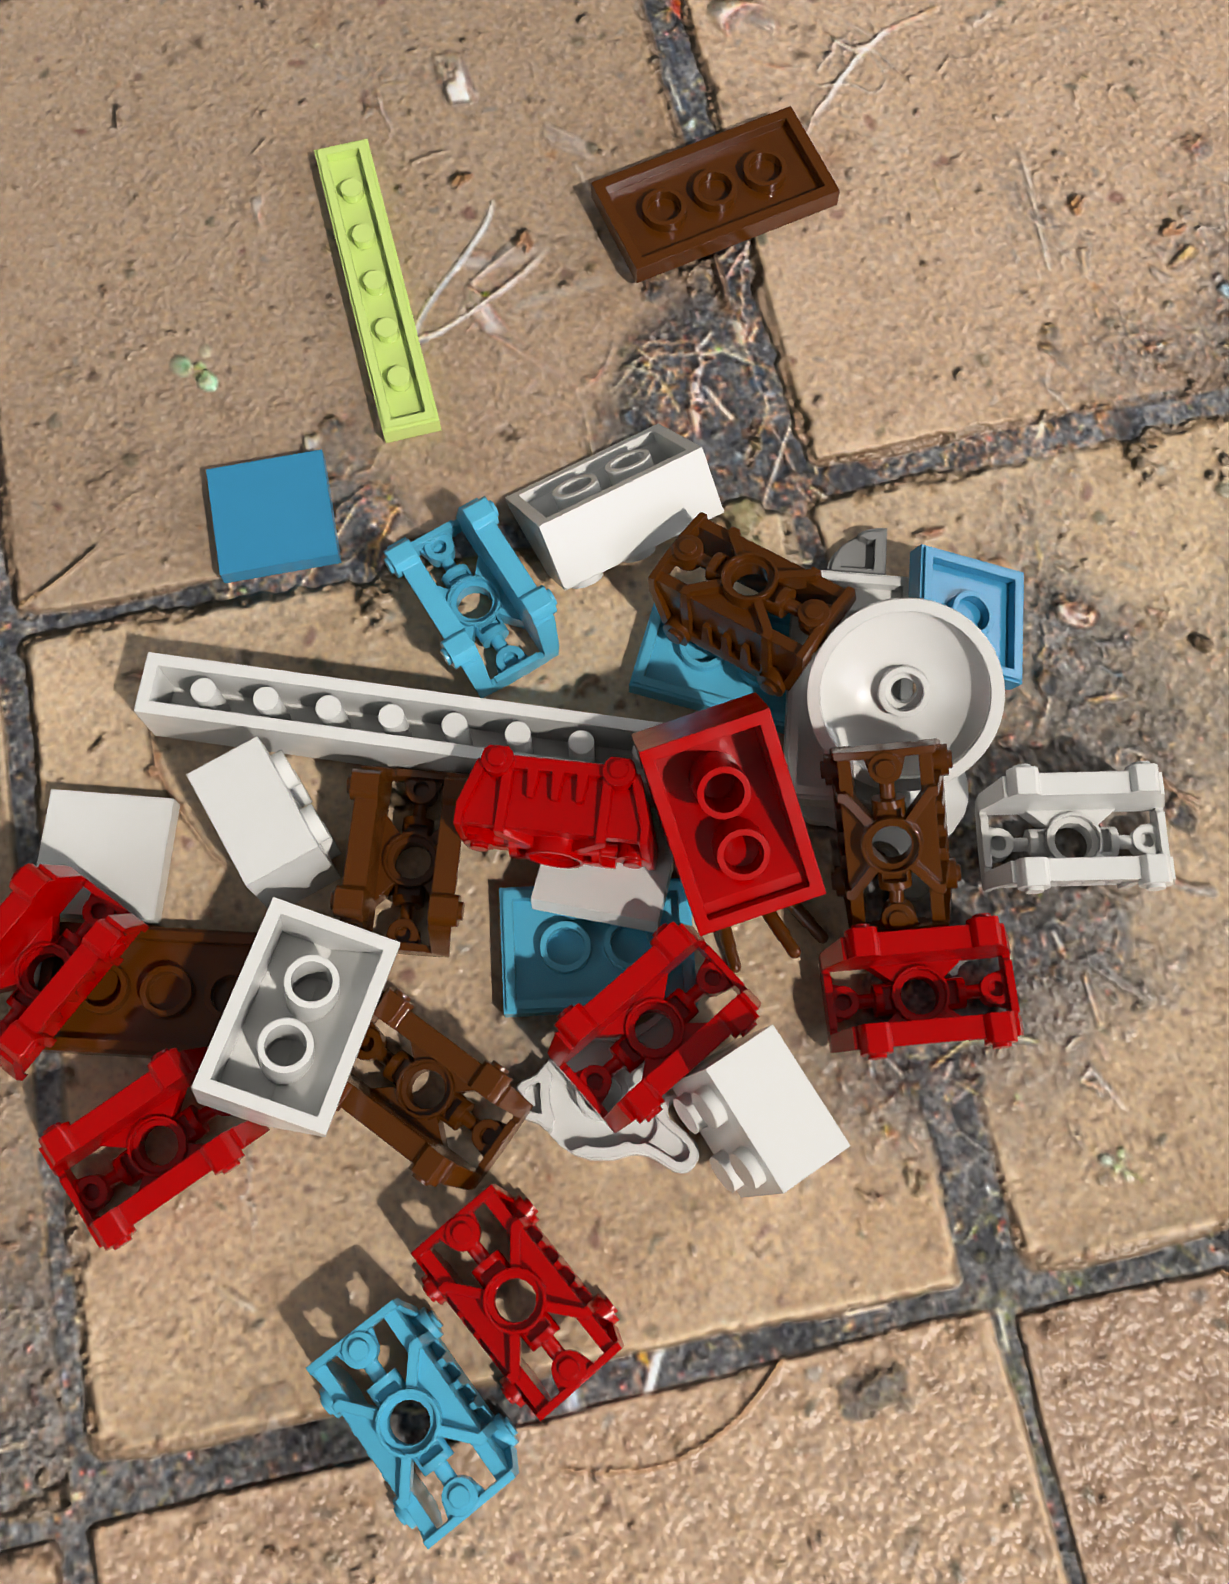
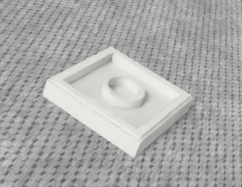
(115, 844)
(608, 896)

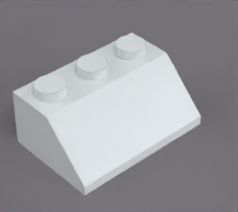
(615, 505)
(295, 1020)

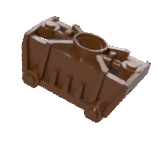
(738, 624)
(923, 821)
(375, 847)
(419, 1131)

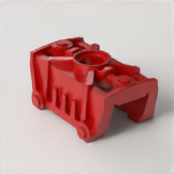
(557, 811)
(33, 934)
(928, 957)
(640, 992)
(125, 1123)
(556, 1291)

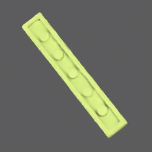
(377, 292)

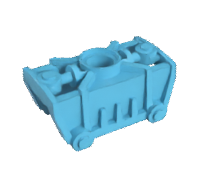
(497, 576)
(453, 1409)

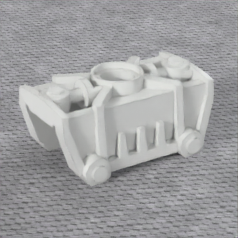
(1081, 804)

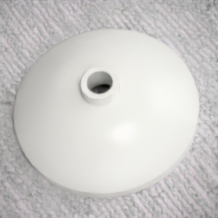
(917, 639)

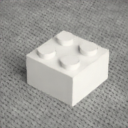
(261, 821)
(758, 1116)

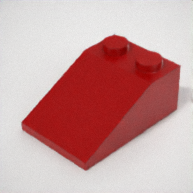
(729, 812)

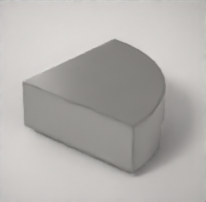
(862, 554)

